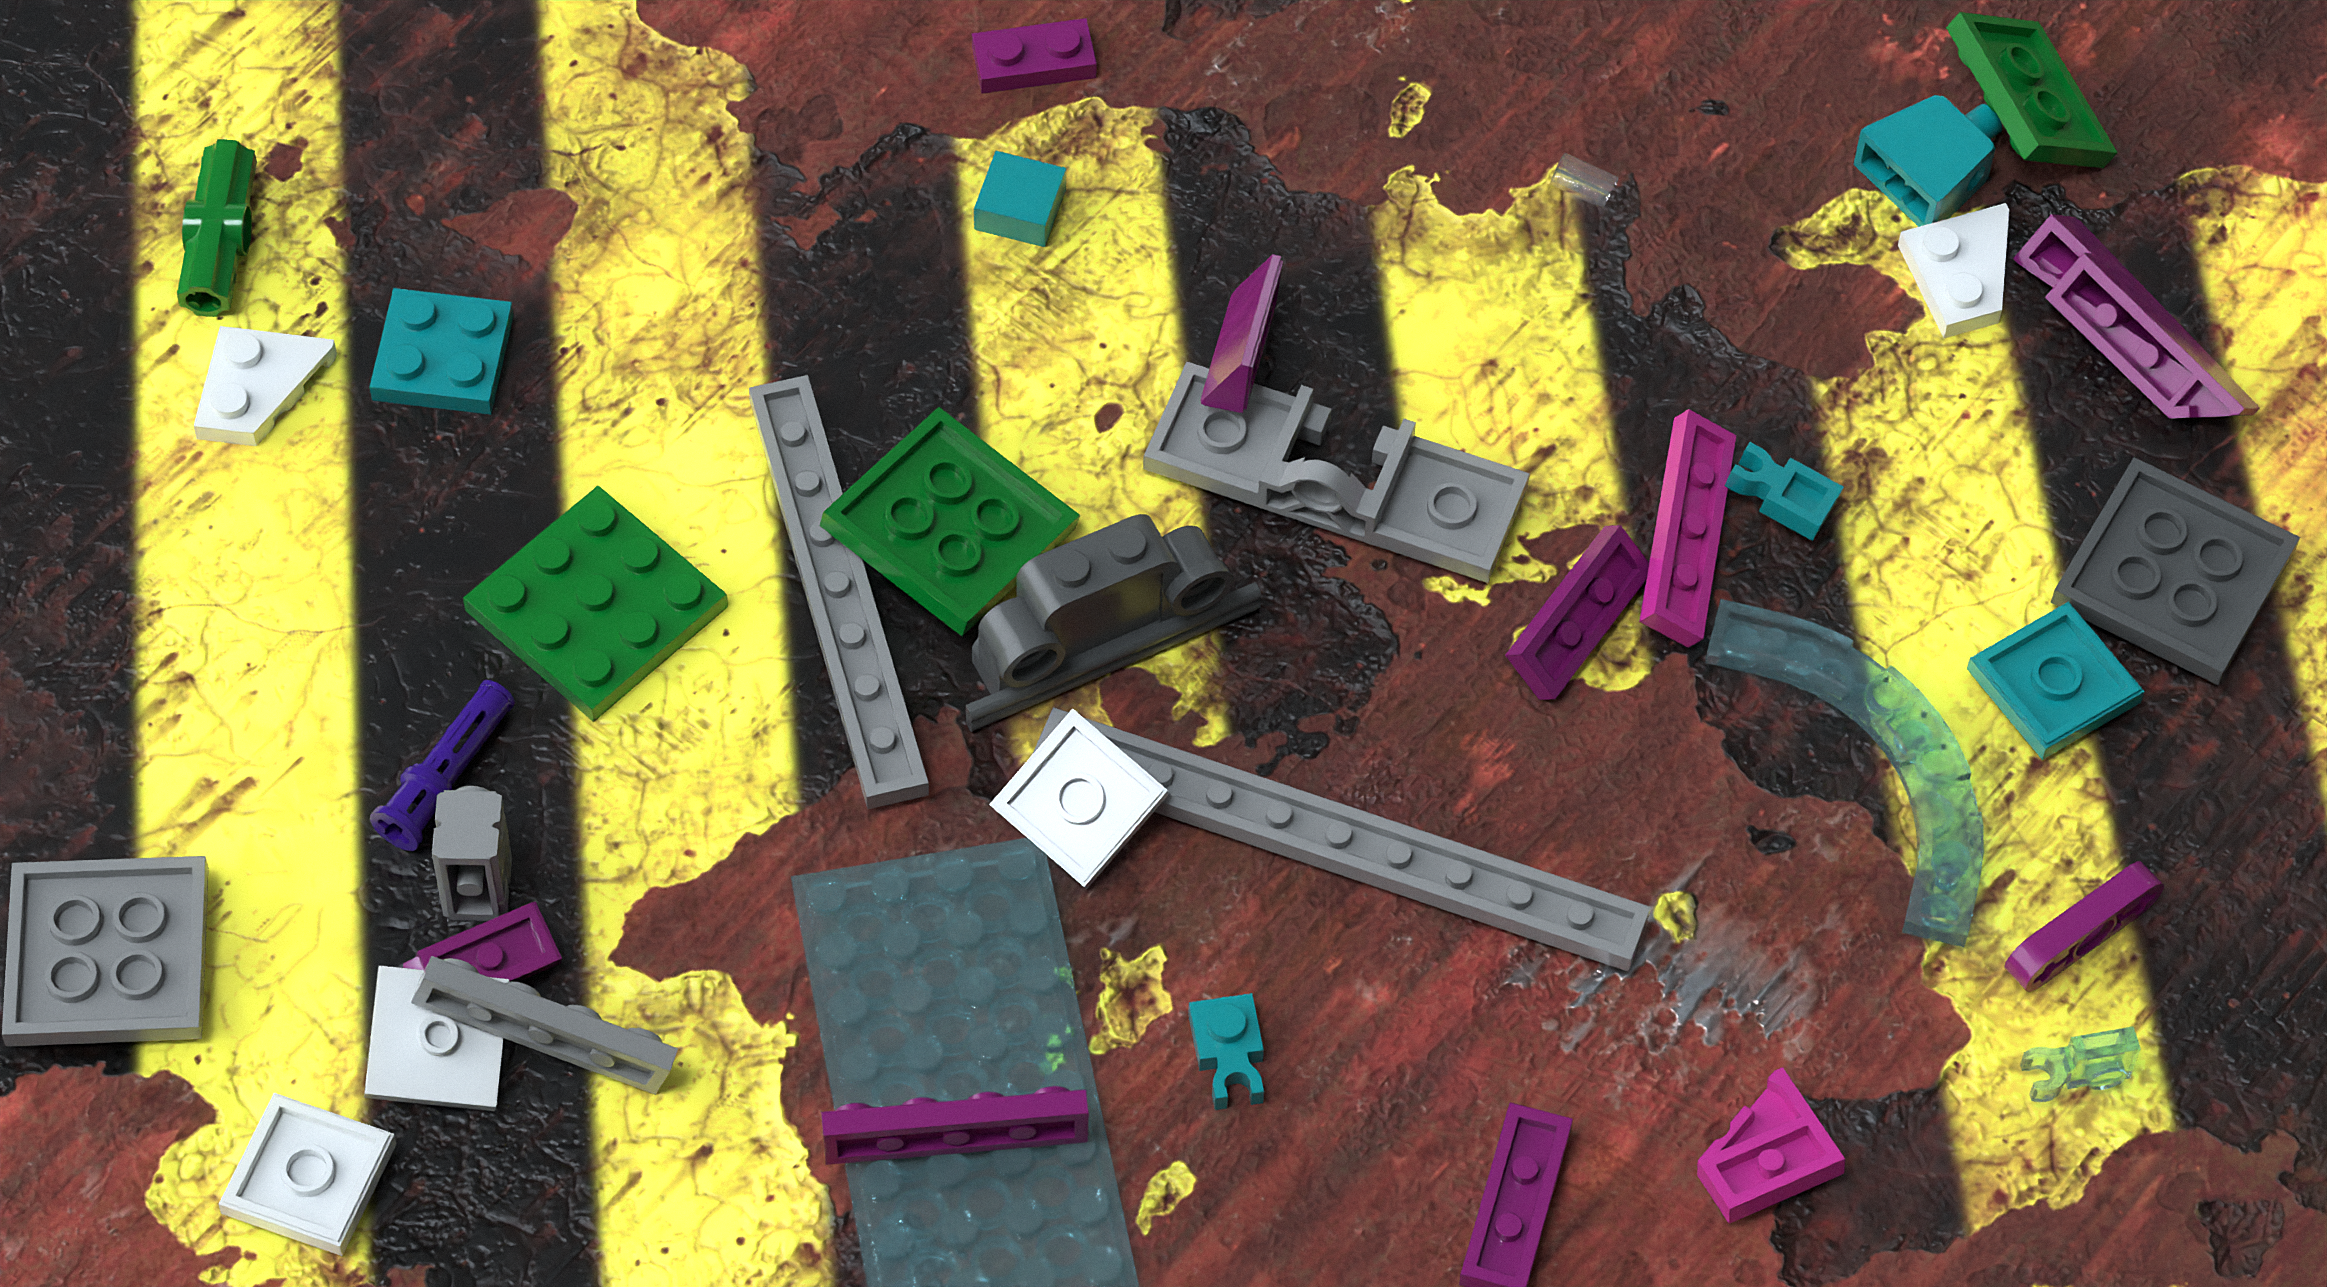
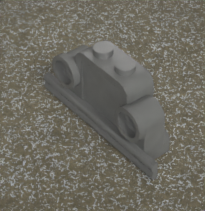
(1099, 610)

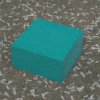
(1020, 198)

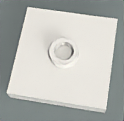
(1079, 798)
(426, 1054)
(307, 1174)

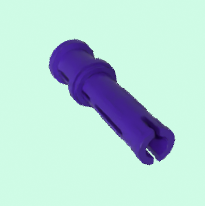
(423, 781)

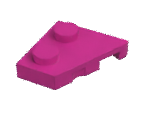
(1769, 1153)

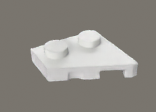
(1960, 268)
(255, 381)

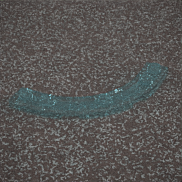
(1902, 726)

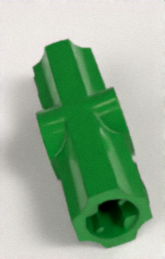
(217, 228)

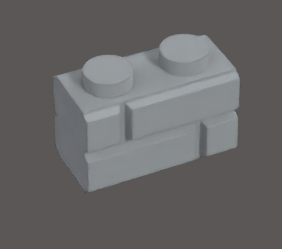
(472, 854)

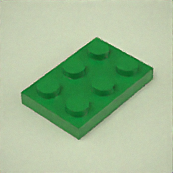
(2031, 90)

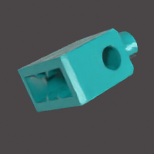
(1929, 156)

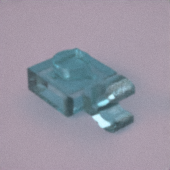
(2088, 1060)

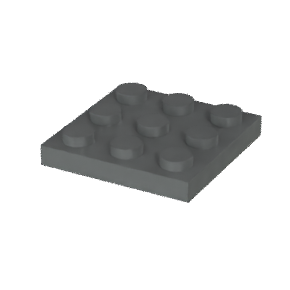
(2176, 570)

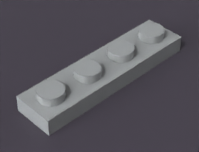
(555, 1029)

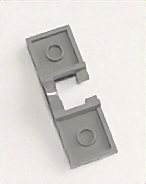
(1424, 503)

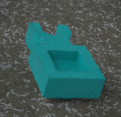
(1790, 494)
(1228, 1040)

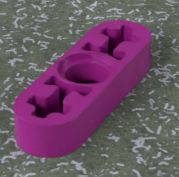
(2084, 926)

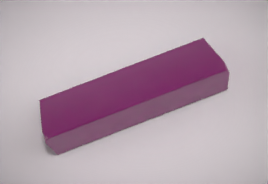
(1243, 339)

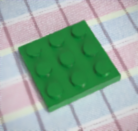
(949, 520)
(595, 603)

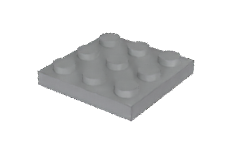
(106, 951)

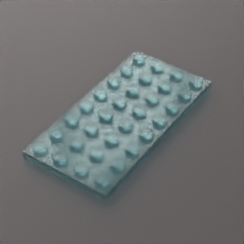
(946, 987)

